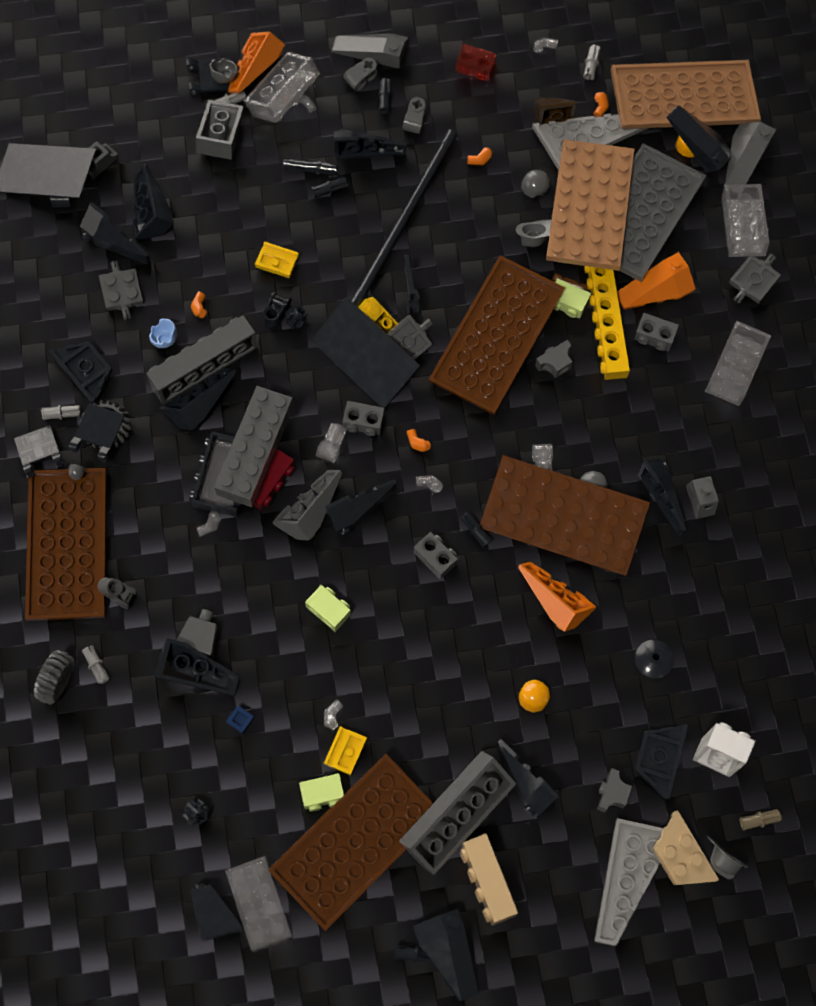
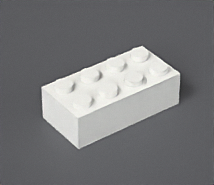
(724, 749)

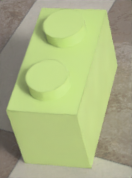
(573, 300)
(328, 607)
(321, 792)

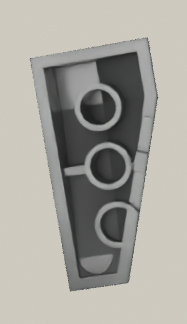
(383, 48)
(747, 150)
(308, 512)

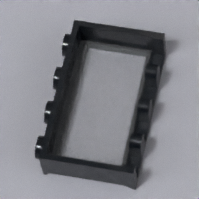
(211, 465)

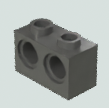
(657, 327)
(364, 413)
(431, 558)

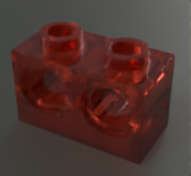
(477, 59)

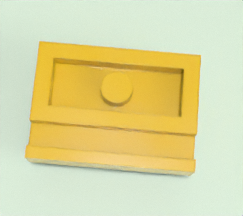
(276, 260)
(345, 751)

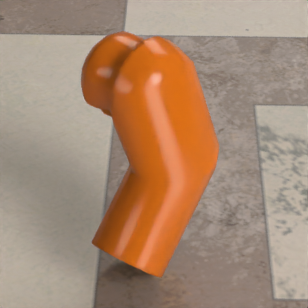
(602, 100)
(482, 157)
(197, 307)
(417, 443)

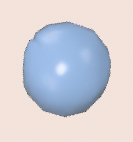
(163, 334)

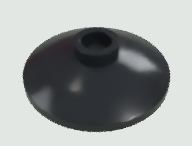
(650, 667)

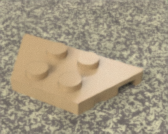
(682, 855)

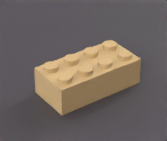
(488, 879)

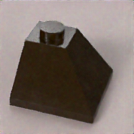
(553, 110)

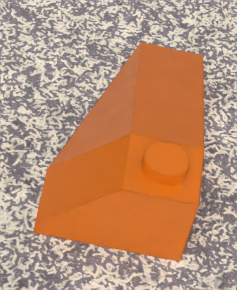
(259, 54)
(663, 282)
(561, 605)

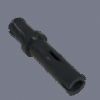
(310, 166)

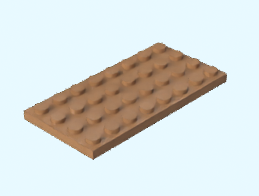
(708, 90)
(590, 205)

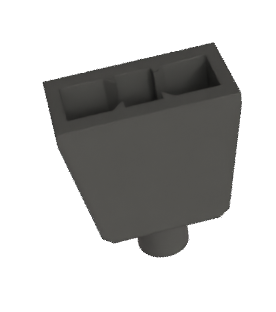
(702, 494)
(200, 633)

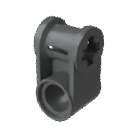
(361, 73)
(414, 117)
(119, 593)

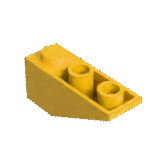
(377, 314)

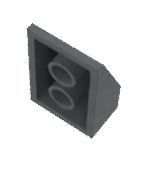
(219, 129)

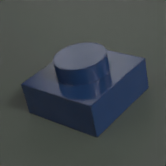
(240, 719)

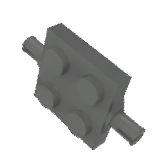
(754, 278)
(120, 290)
(411, 336)

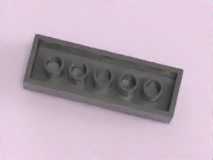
(202, 359)
(254, 446)
(457, 812)

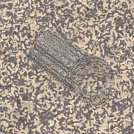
(330, 446)
(542, 455)

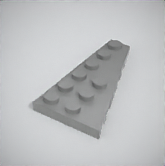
(589, 129)
(627, 877)

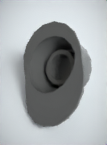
(534, 233)
(723, 862)

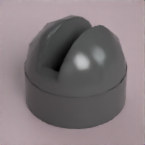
(76, 471)

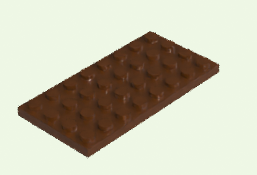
(497, 335)
(564, 515)
(66, 545)
(351, 842)

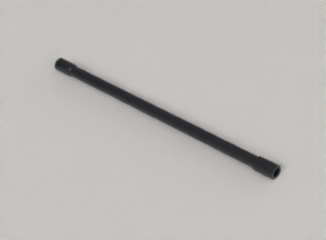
(446, 143)

